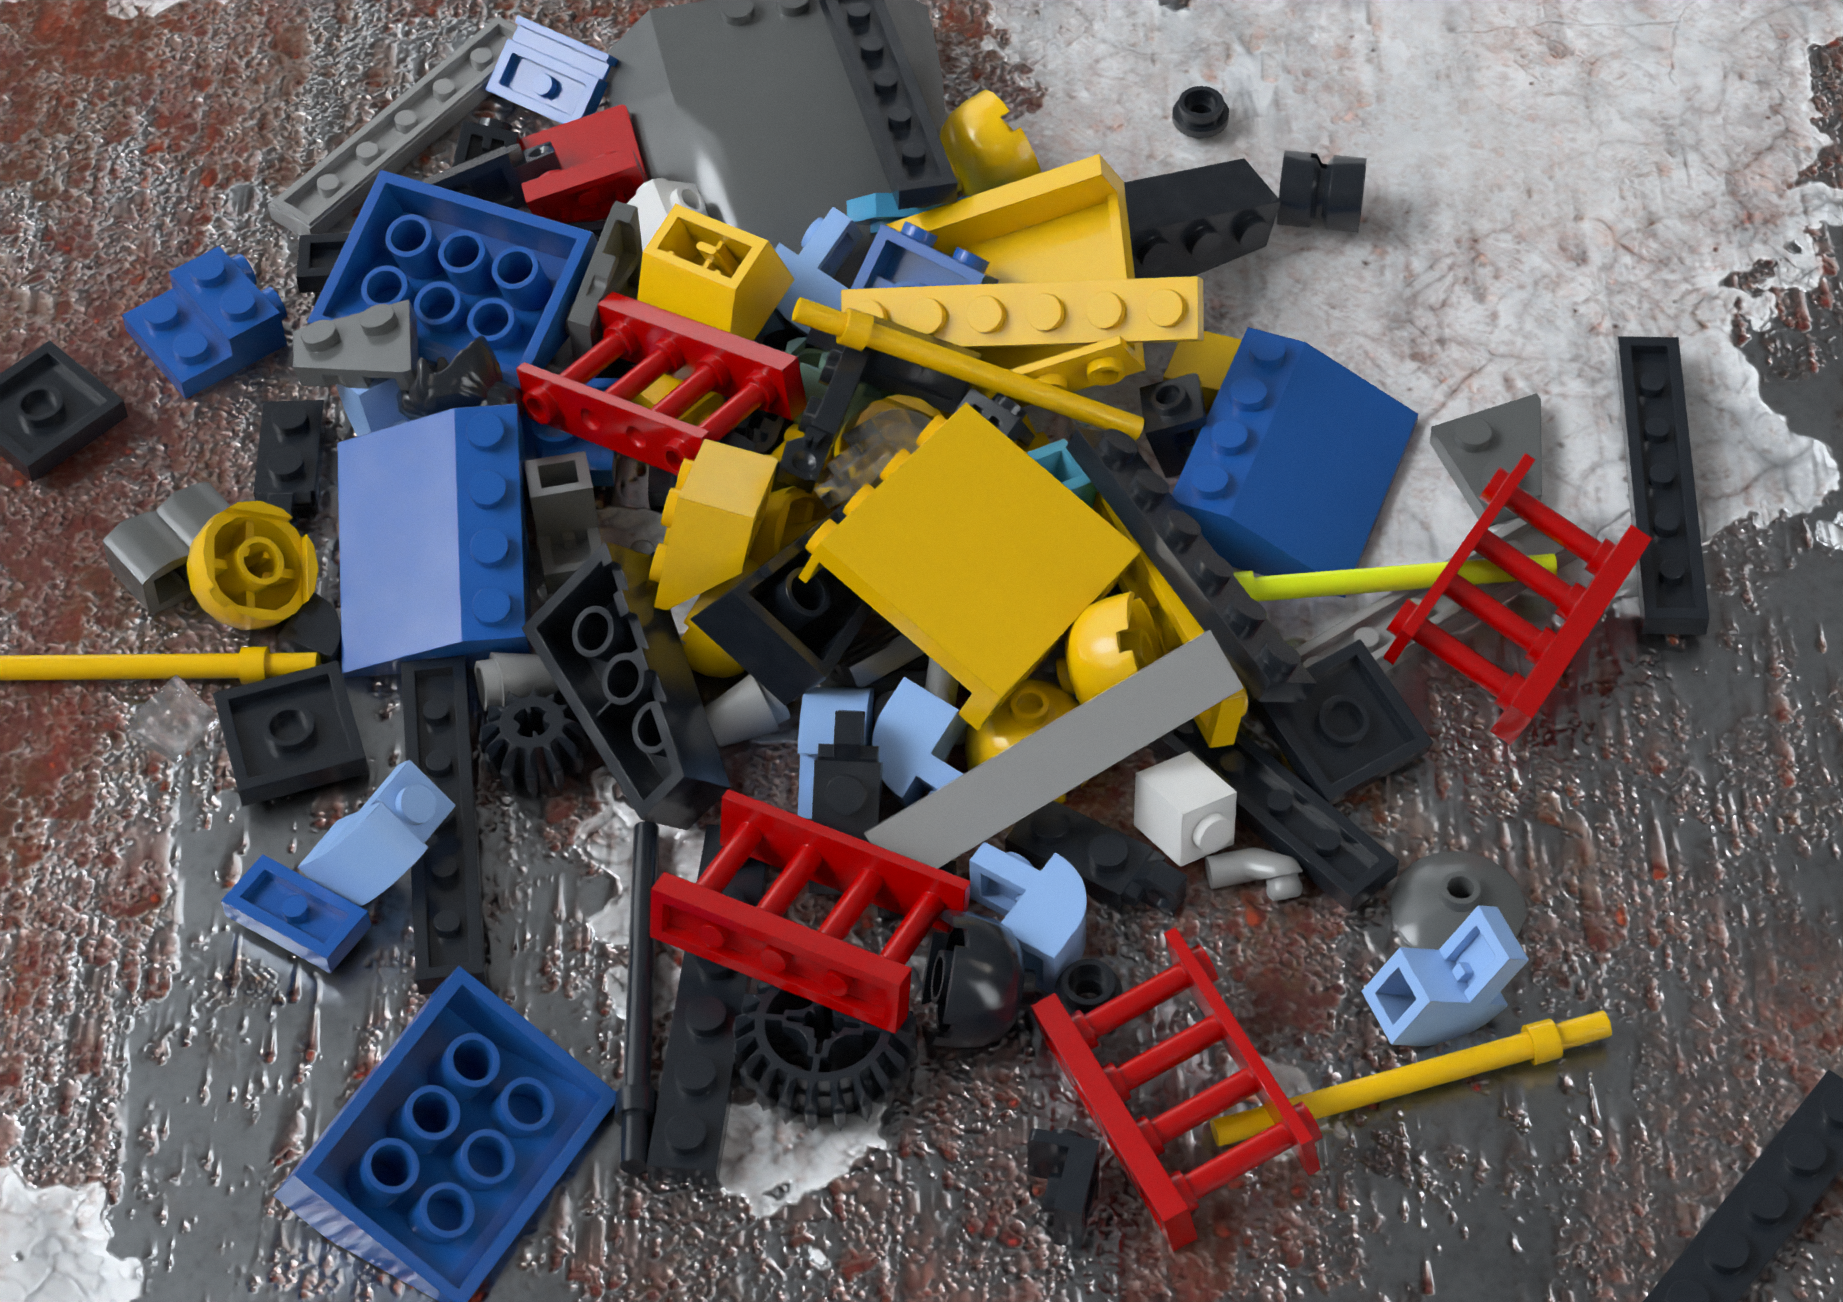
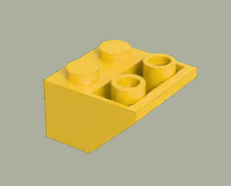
(712, 273)
(710, 521)

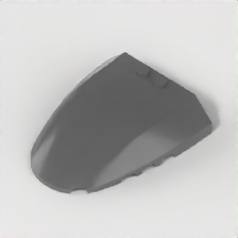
(761, 111)

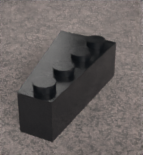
(1198, 218)
(786, 628)
(631, 686)

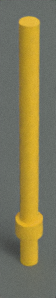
(858, 330)
(249, 665)
(1537, 1042)

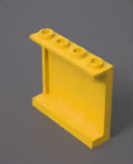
(1048, 230)
(973, 555)

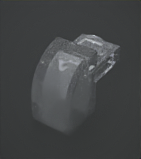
(869, 452)

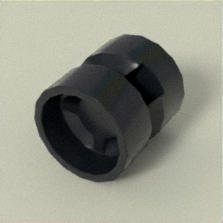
(1321, 191)

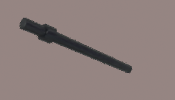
(636, 1099)

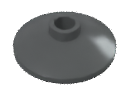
(1429, 914)

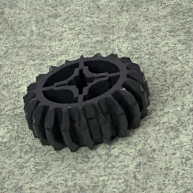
(849, 1074)

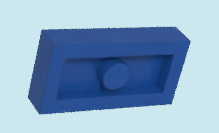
(296, 913)

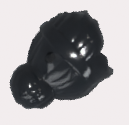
(467, 381)

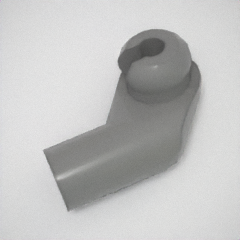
(1254, 865)

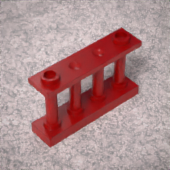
(662, 345)
(1545, 649)
(792, 955)
(1141, 1141)

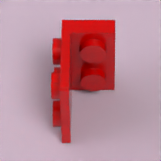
(597, 163)

